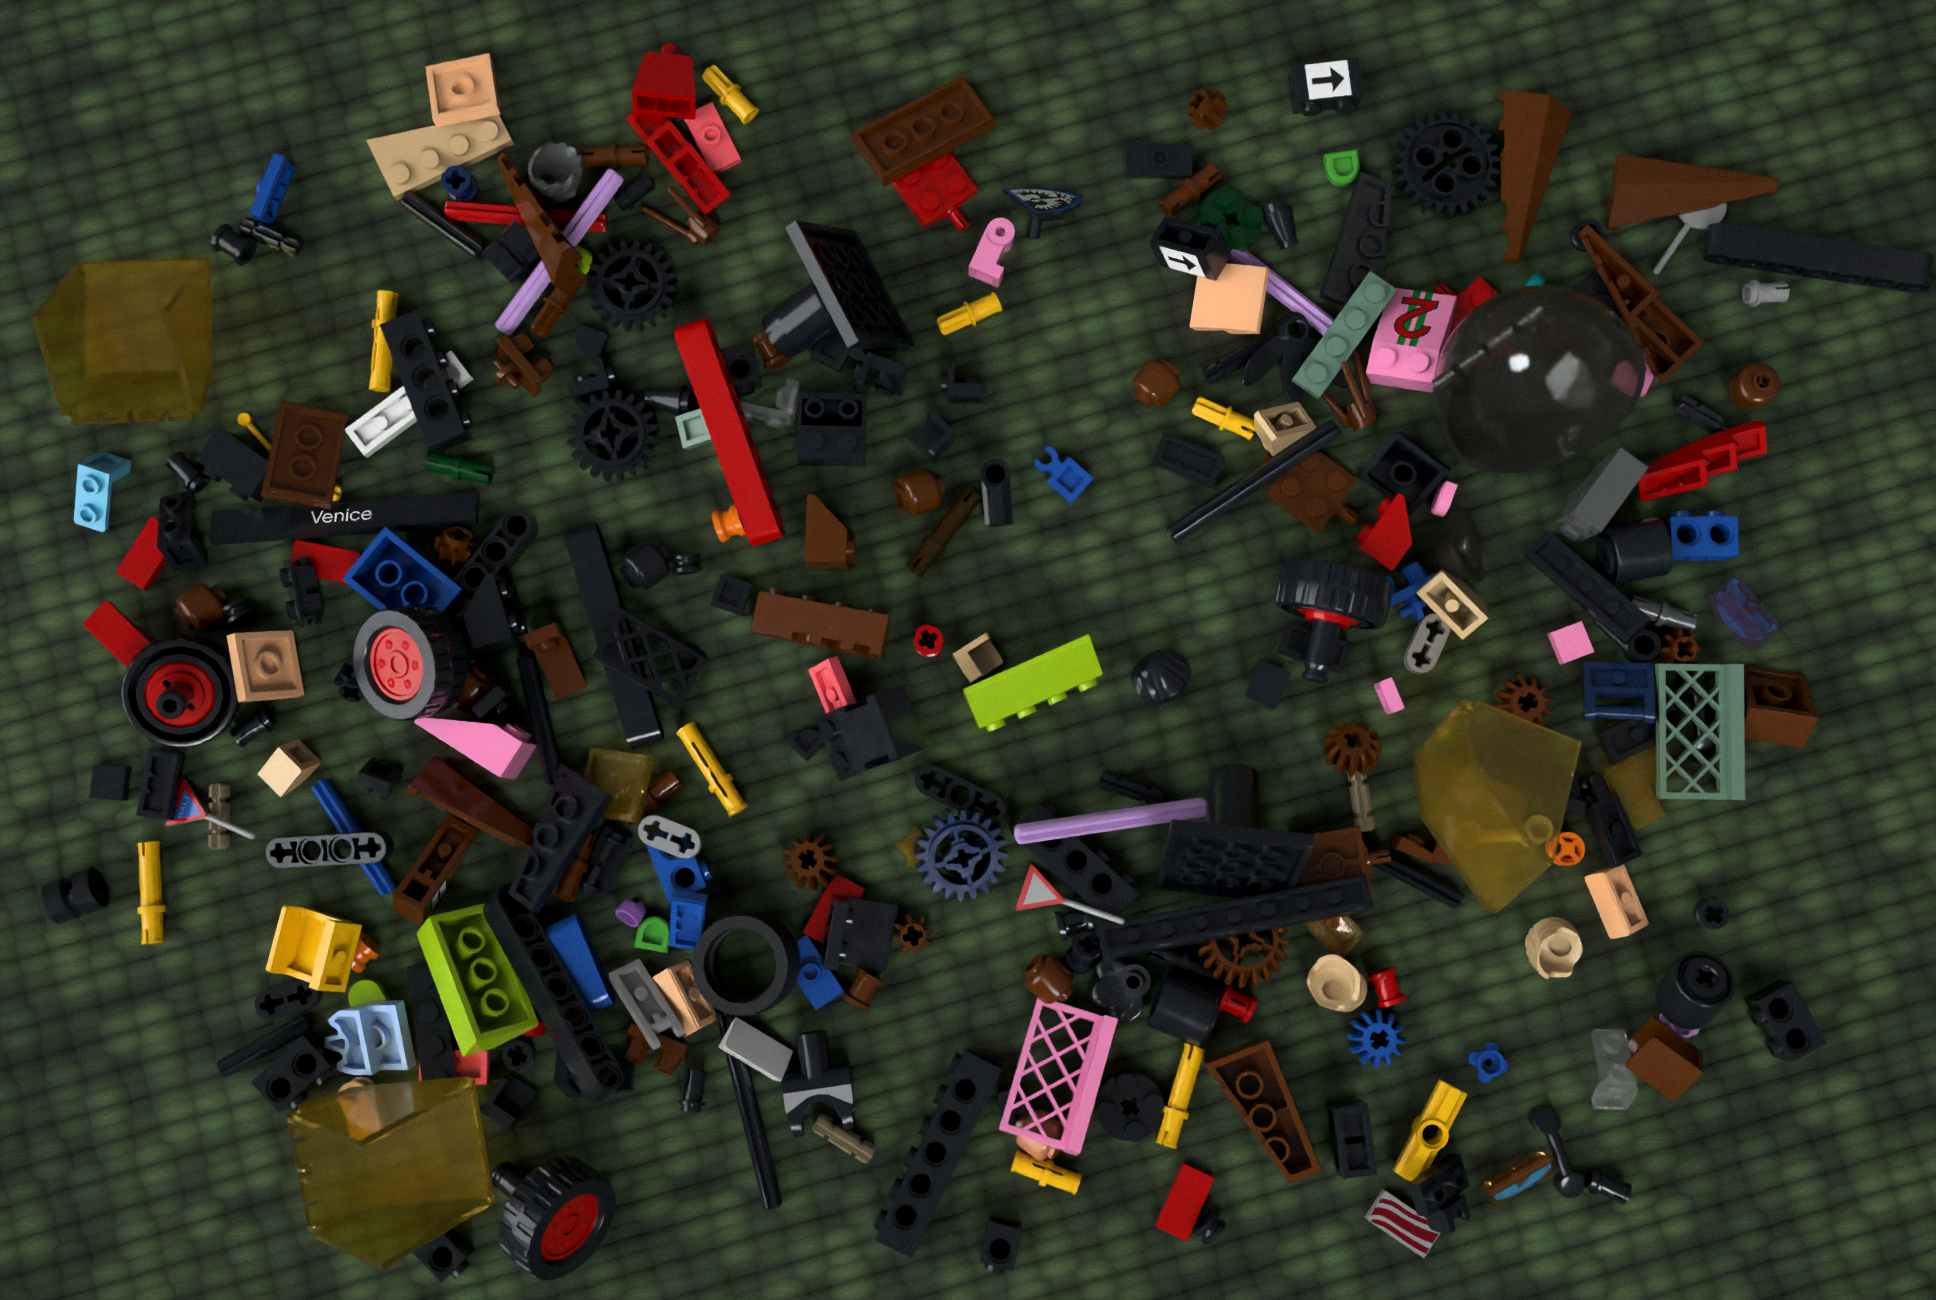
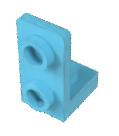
(94, 488)

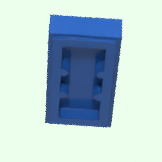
(272, 189)
(687, 918)
(816, 982)

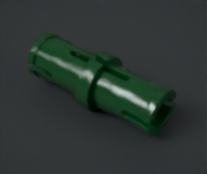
(459, 467)

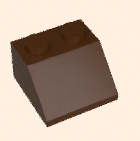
(827, 539)
(1777, 707)

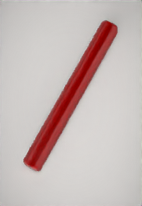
(507, 214)

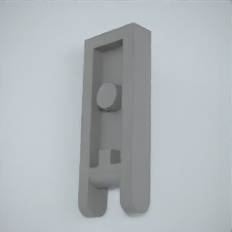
(644, 1002)

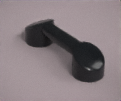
(1707, 747)
(1548, 1122)

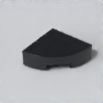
(590, 342)
(805, 742)

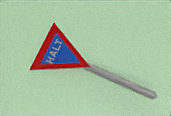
(191, 809)

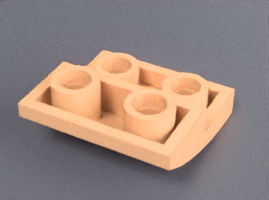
(1231, 301)

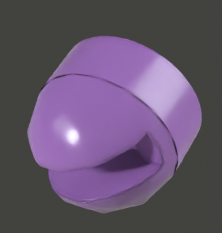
(630, 912)

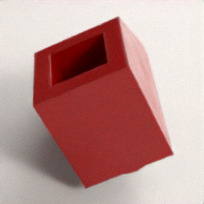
(1389, 535)

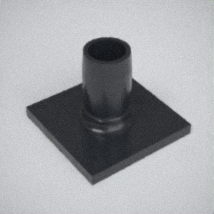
(842, 296)
(1230, 850)

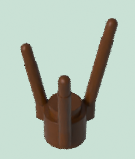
(702, 226)
(1362, 411)

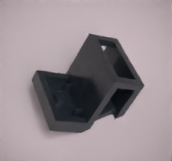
(871, 732)

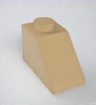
(1282, 426)
(1454, 603)

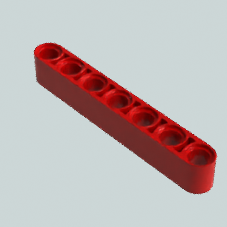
(729, 432)

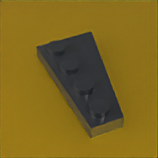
(1361, 240)
(566, 825)

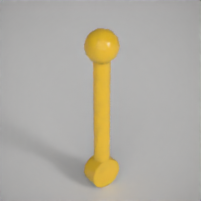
(246, 421)

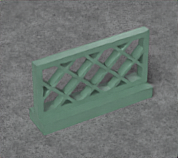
(1728, 738)

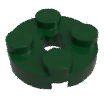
(1237, 208)

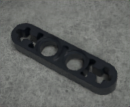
(329, 849)

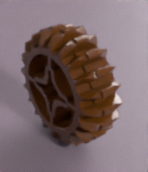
(1254, 947)

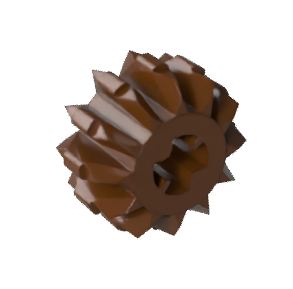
(1522, 688)
(1352, 748)
(810, 848)

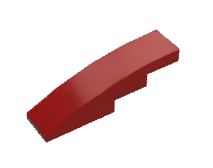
(680, 160)
(1707, 457)
(117, 632)

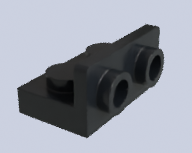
(882, 373)

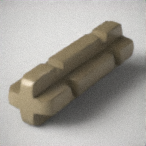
(1361, 802)
(219, 807)
(844, 1139)

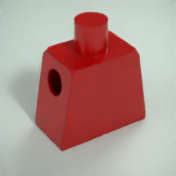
(665, 84)

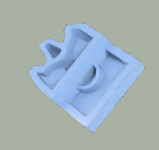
(372, 1038)

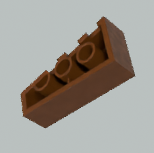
(821, 624)
(1261, 1094)

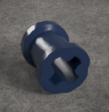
(451, 179)

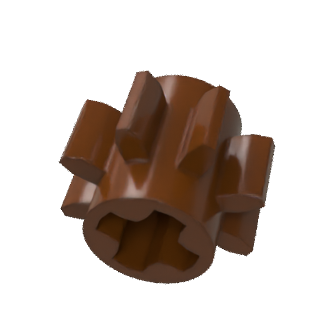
(1207, 109)
(455, 546)
(1687, 648)
(908, 942)

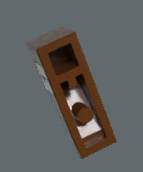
(433, 871)

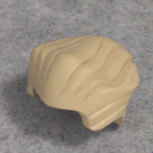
(1553, 947)
(1336, 984)

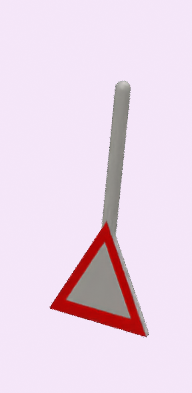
(1040, 892)

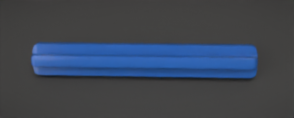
(346, 822)

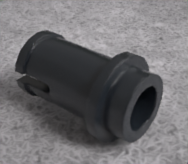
(633, 192)
(187, 472)
(260, 722)
(693, 1090)
(1598, 1182)

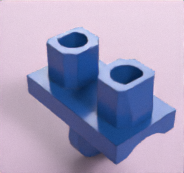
(1415, 577)

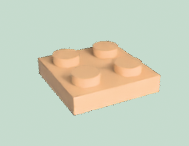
(462, 90)
(265, 665)

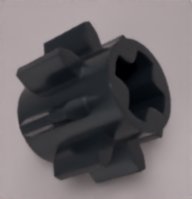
(348, 684)

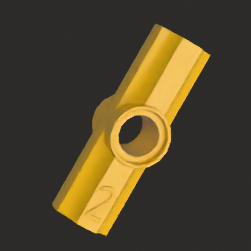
(1439, 1110)

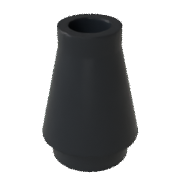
(1281, 223)
(672, 400)

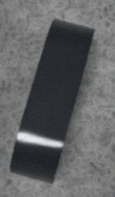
(290, 1006)

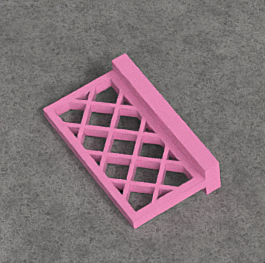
(1087, 1084)

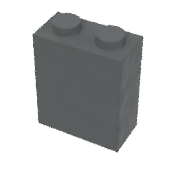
(1600, 495)

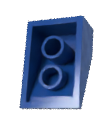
(398, 574)

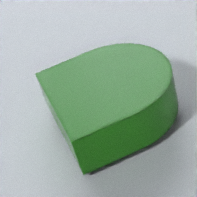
(1341, 167)
(653, 934)

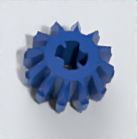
(1376, 1051)

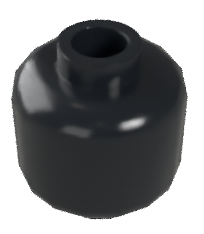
(645, 565)

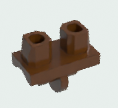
(516, 369)
(670, 1052)

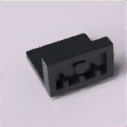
(858, 933)

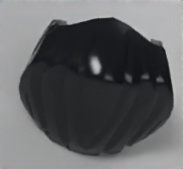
(1161, 677)

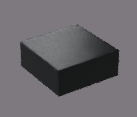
(731, 595)
(110, 782)

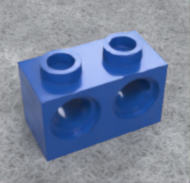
(1699, 542)
(670, 866)

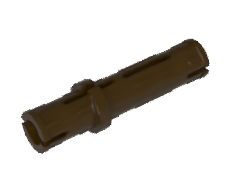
(935, 543)

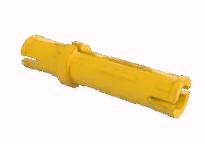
(381, 357)
(712, 770)
(151, 901)
(1180, 1096)

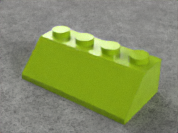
(1032, 683)
(475, 980)

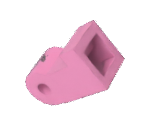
(994, 243)

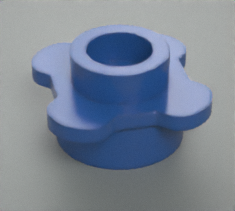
(1497, 1066)

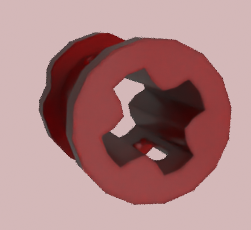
(924, 650)
(1387, 986)
(1237, 1003)

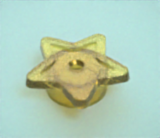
(907, 846)

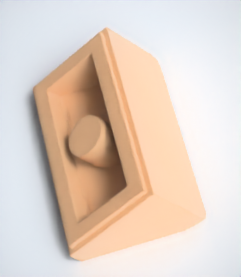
(1616, 901)
(684, 997)

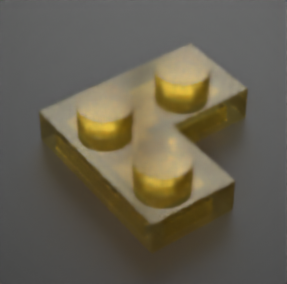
(1632, 782)

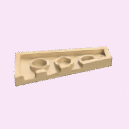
(422, 155)

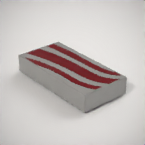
(1402, 1223)

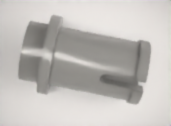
(1757, 292)

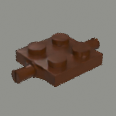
(1314, 491)
(1340, 856)

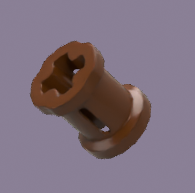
(771, 357)
(863, 989)

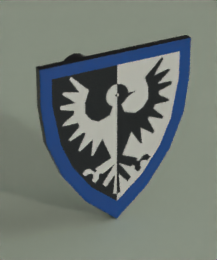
(1043, 205)

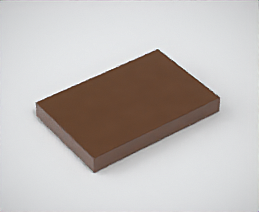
(305, 455)

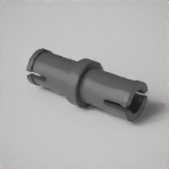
(1663, 614)

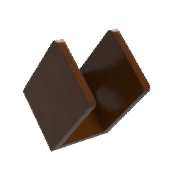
(1664, 1058)

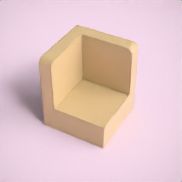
(978, 658)

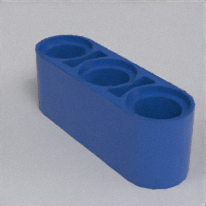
(581, 961)

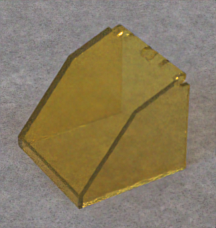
(129, 340)
(1495, 797)
(391, 1165)

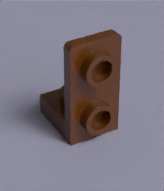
(557, 659)

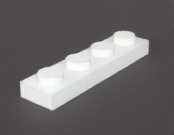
(395, 413)

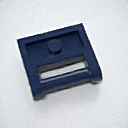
(1618, 681)

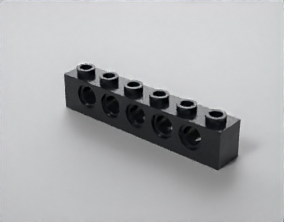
(907, 1235)

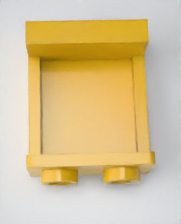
(314, 947)

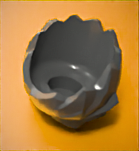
(555, 172)

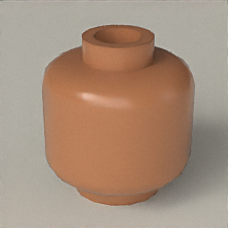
(1052, 1127)

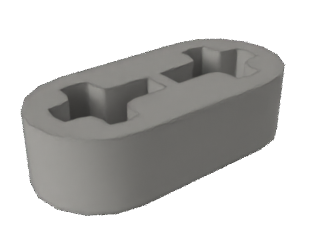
(1419, 640)
(667, 844)

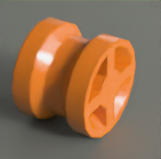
(727, 523)
(1571, 849)
(365, 950)

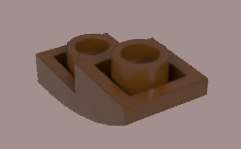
(1415, 847)

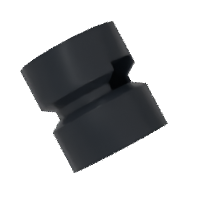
(511, 252)
(68, 898)

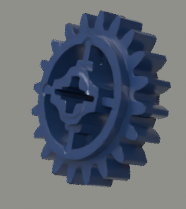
(972, 853)

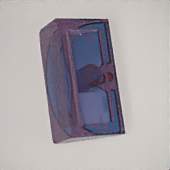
(1742, 613)

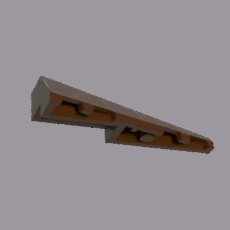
(1532, 138)
(1661, 188)
(551, 243)
(1659, 332)
(464, 798)

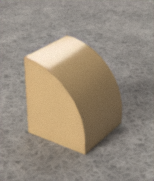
(289, 767)

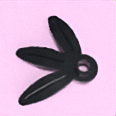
(1292, 349)

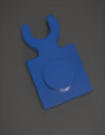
(1067, 478)

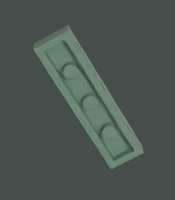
(1344, 335)

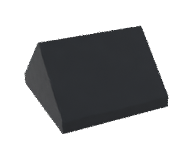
(1405, 469)

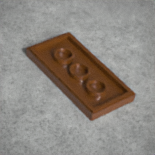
(923, 130)

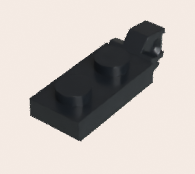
(1609, 821)

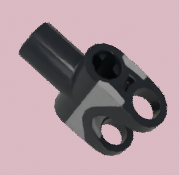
(817, 1083)

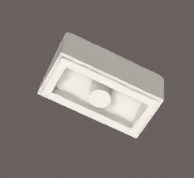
(756, 1049)

